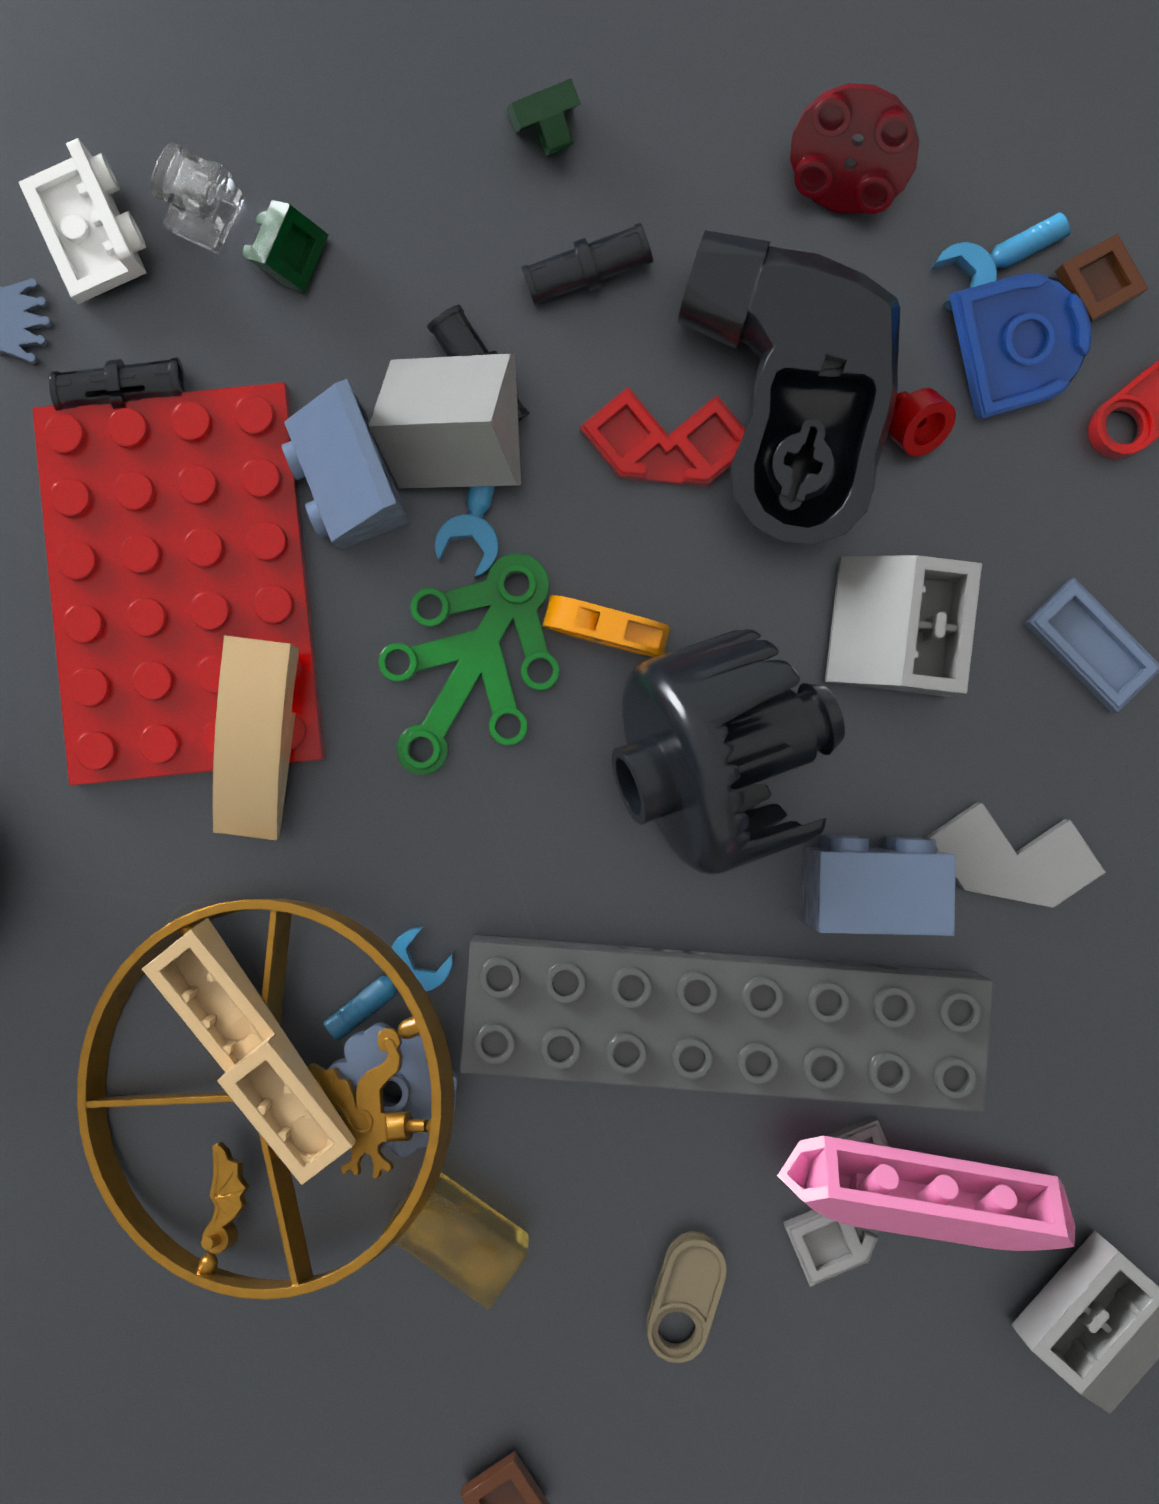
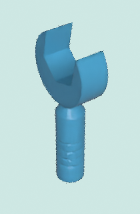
(982, 266)
(472, 527)
(383, 989)

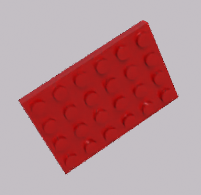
(157, 546)

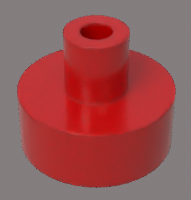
(921, 421)

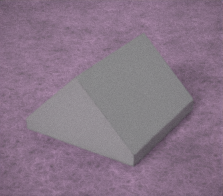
(449, 421)

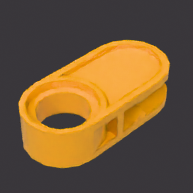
(606, 626)

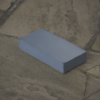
(1093, 645)

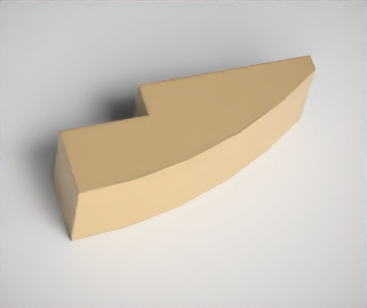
(253, 736)

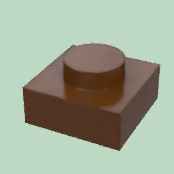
(1103, 277)
(504, 1484)

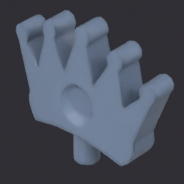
(18, 320)

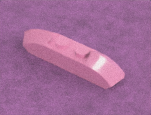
(930, 1195)

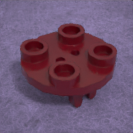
(825, 141)

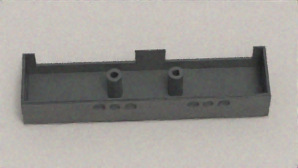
(726, 1023)

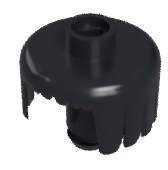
(707, 730)

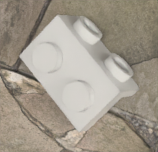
(82, 224)

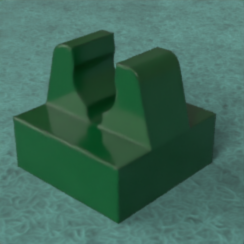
(546, 115)
(286, 245)

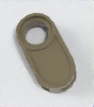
(690, 1284)

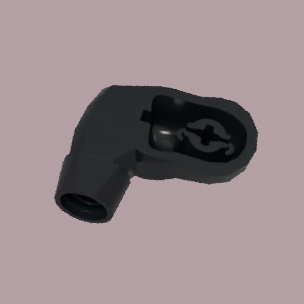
(820, 383)

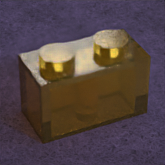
(463, 1240)

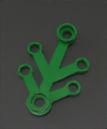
(476, 654)

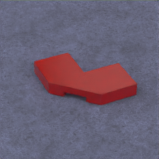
(643, 451)

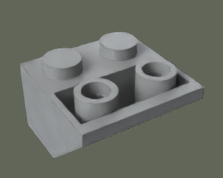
(904, 624)
(1095, 1323)

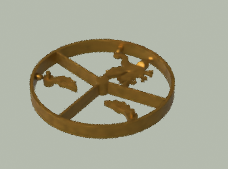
(360, 1111)

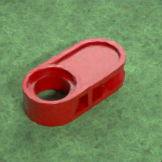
(1139, 400)

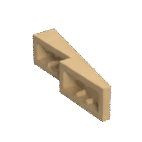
(248, 1043)

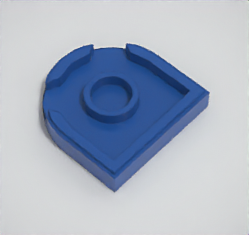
(1019, 340)

